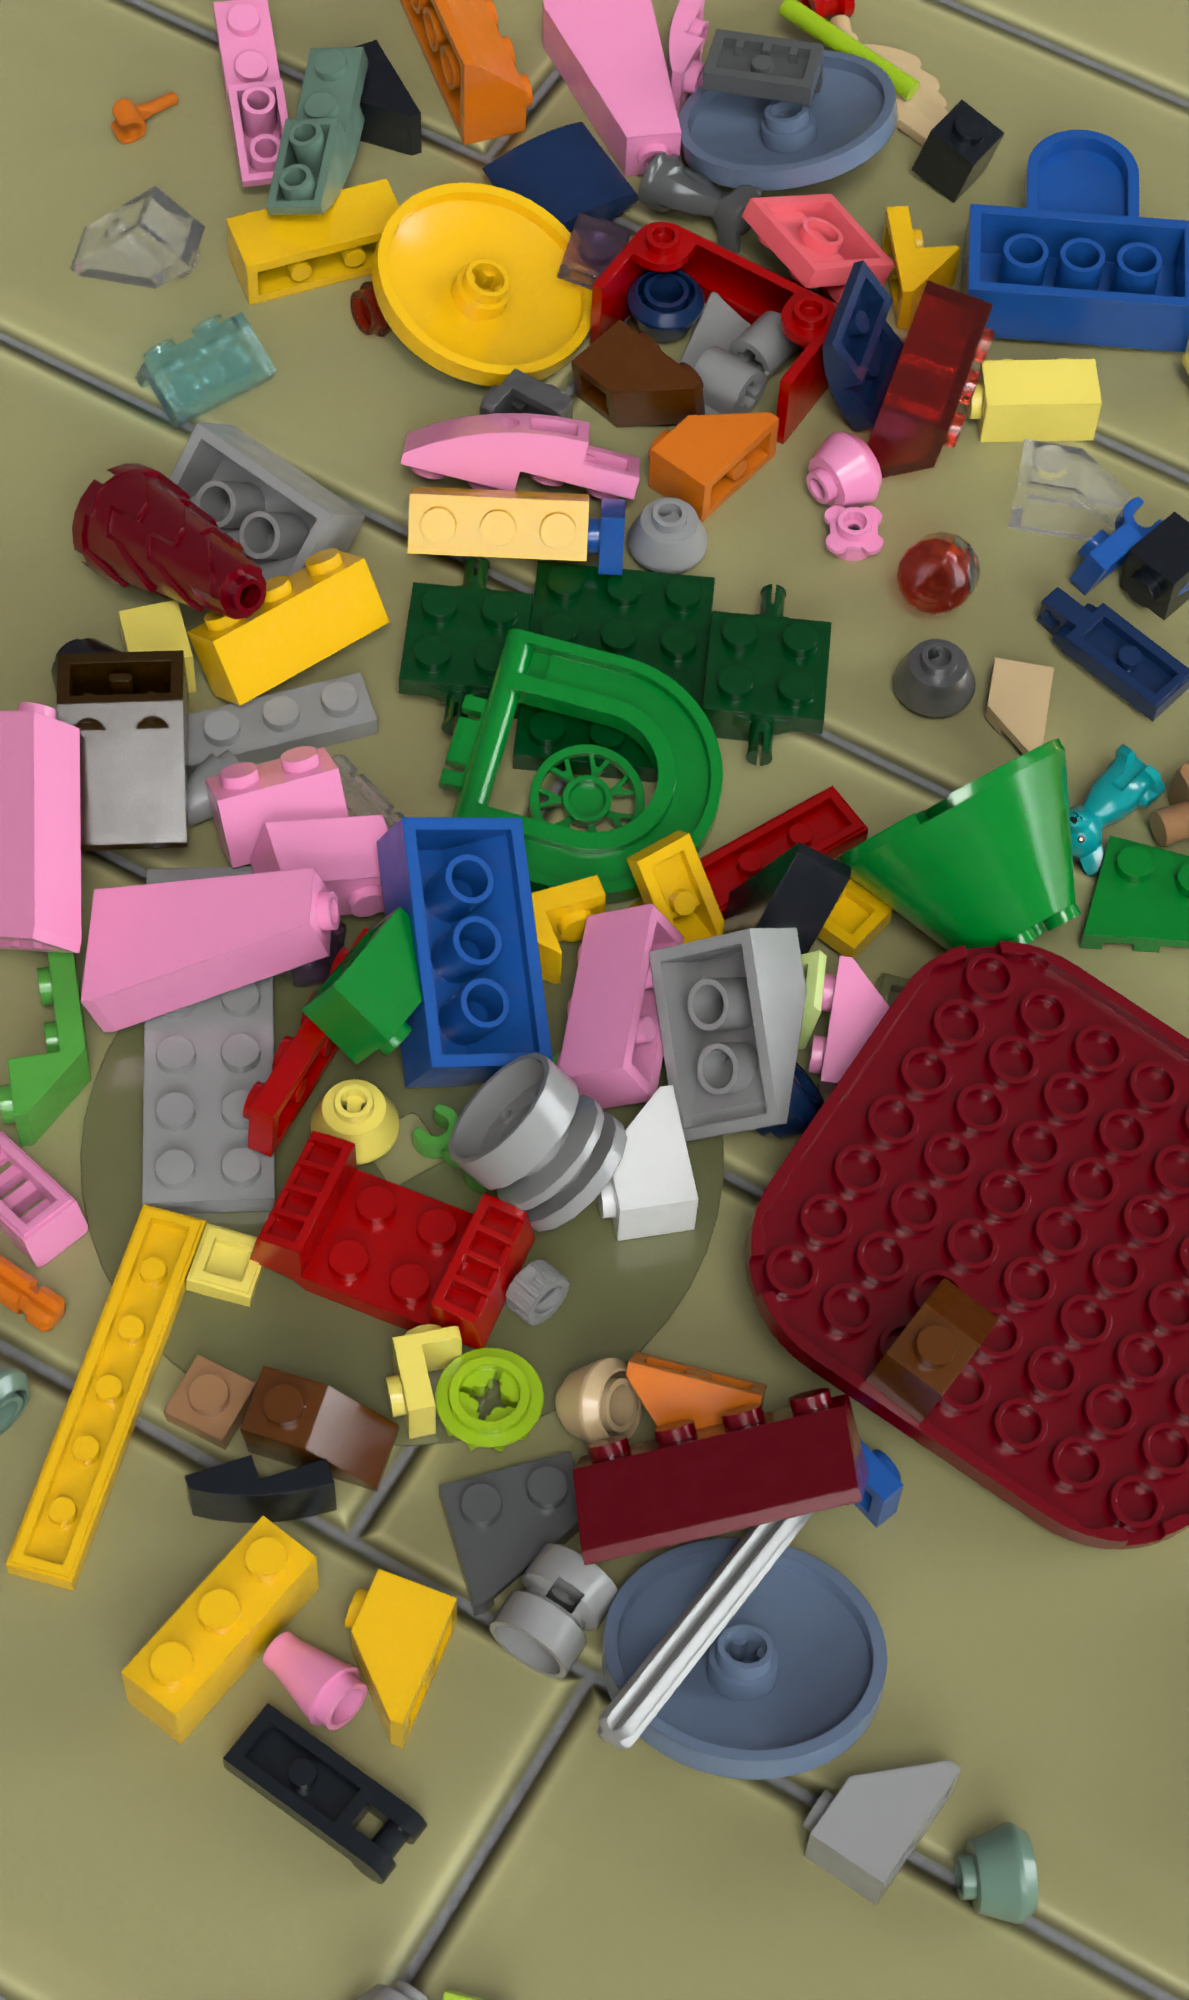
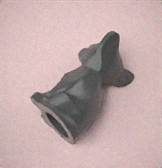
(674, 186)

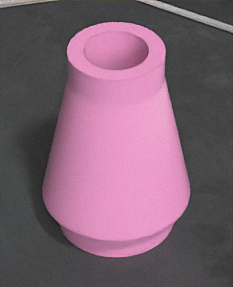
(319, 1683)

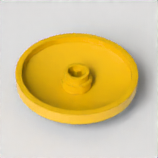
(476, 284)

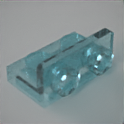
(205, 369)

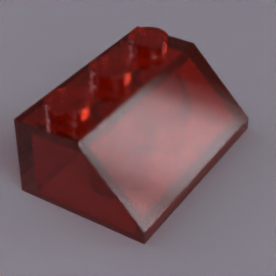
(931, 381)

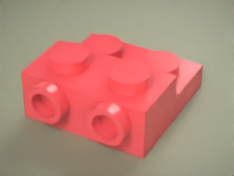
(815, 240)

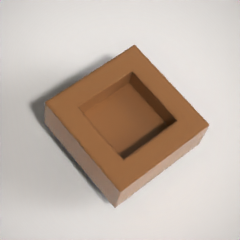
(210, 1402)

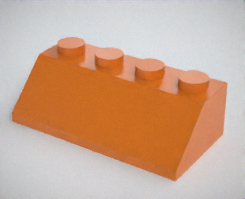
(471, 66)

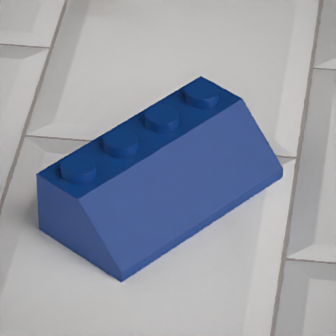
(472, 946)

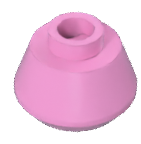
(844, 472)

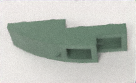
(323, 137)

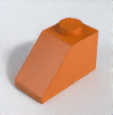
(711, 457)
(687, 1392)

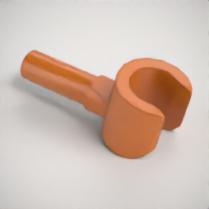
(130, 117)

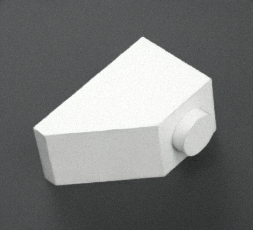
(654, 1181)

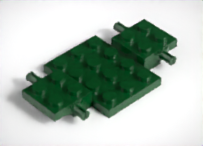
(743, 670)

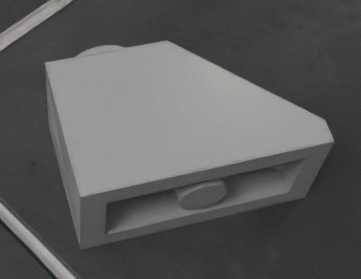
(877, 1823)

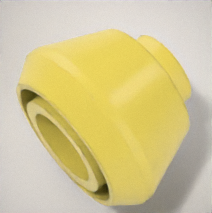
(360, 1115)

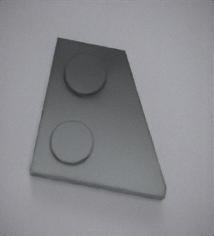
(505, 1520)

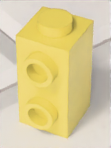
(1036, 400)

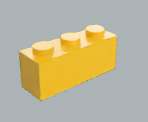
(309, 251)
(498, 523)
(294, 628)
(221, 1629)

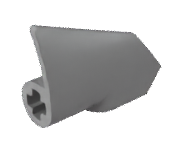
(735, 356)

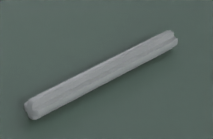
(695, 1631)

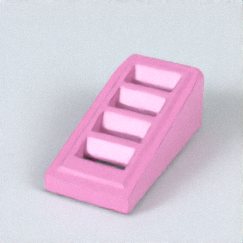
(50, 1224)

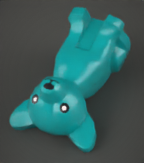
(1112, 797)

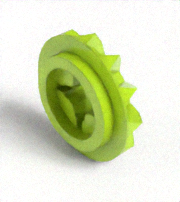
(473, 1376)

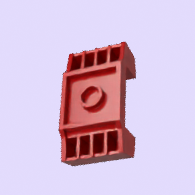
(391, 1246)

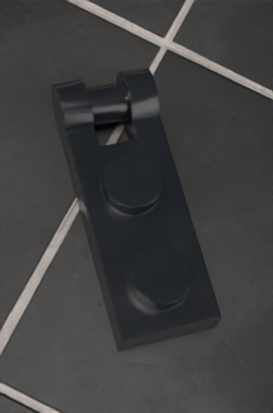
(323, 1792)

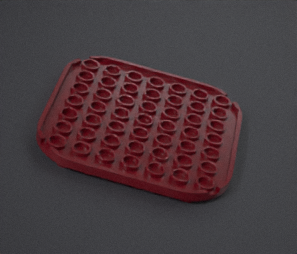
(1038, 1160)

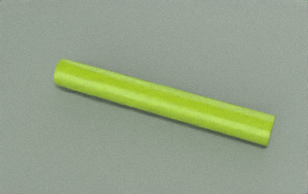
(842, 42)

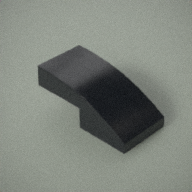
(238, 1495)

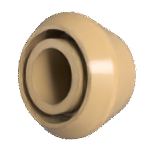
(599, 1402)

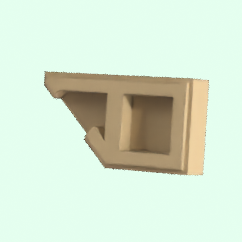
(1019, 701)

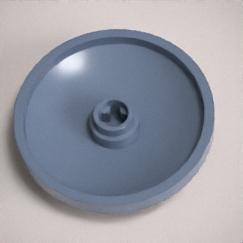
(791, 144)
(779, 1684)

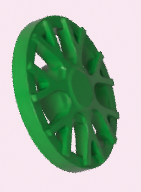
(586, 797)

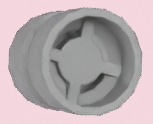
(549, 1617)

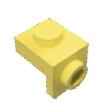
(410, 1390)

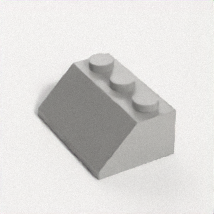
(262, 499)

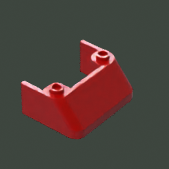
(743, 286)

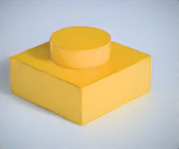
(855, 921)

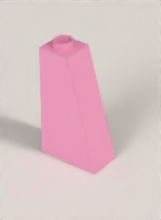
(617, 75)
(39, 831)
(198, 939)

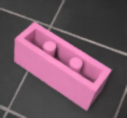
(613, 1019)

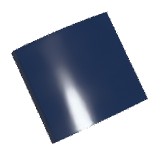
(564, 175)
(861, 348)

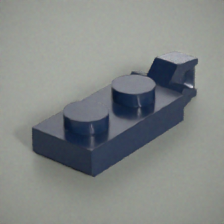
(1115, 653)

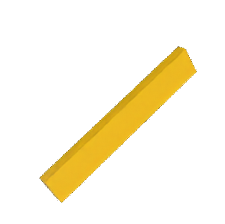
(106, 1400)

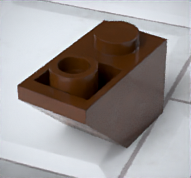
(634, 381)

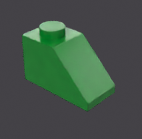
(371, 991)

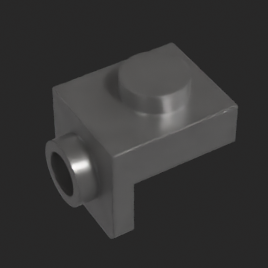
(526, 395)

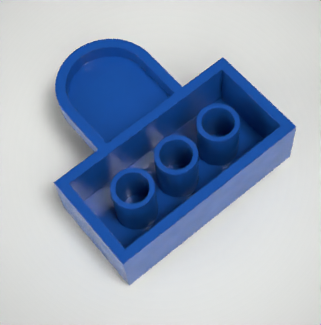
(1079, 255)

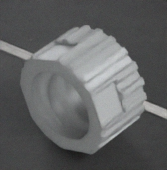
(537, 1292)

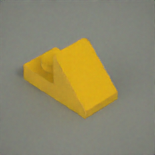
(913, 264)
(676, 884)
(561, 916)

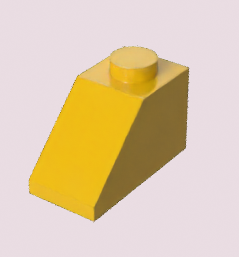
(398, 1646)

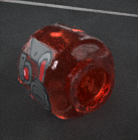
(938, 573)

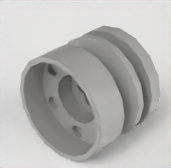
(538, 1141)

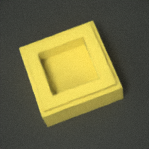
(224, 1266)

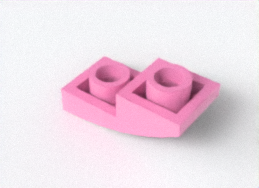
(685, 50)

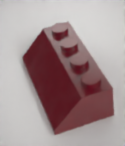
(718, 1476)

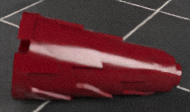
(152, 537)

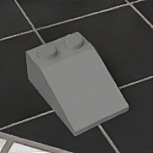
(731, 1027)

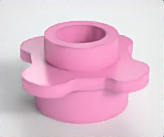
(858, 543)

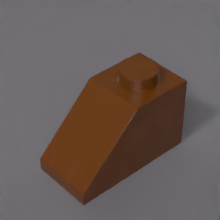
(932, 1350)
(311, 1421)

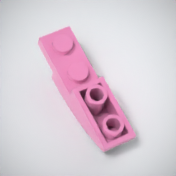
(251, 86)
(497, 446)

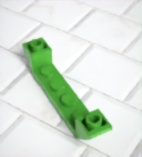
(49, 1082)

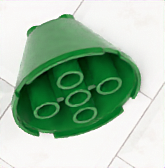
(982, 859)

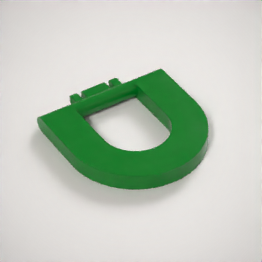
(606, 692)

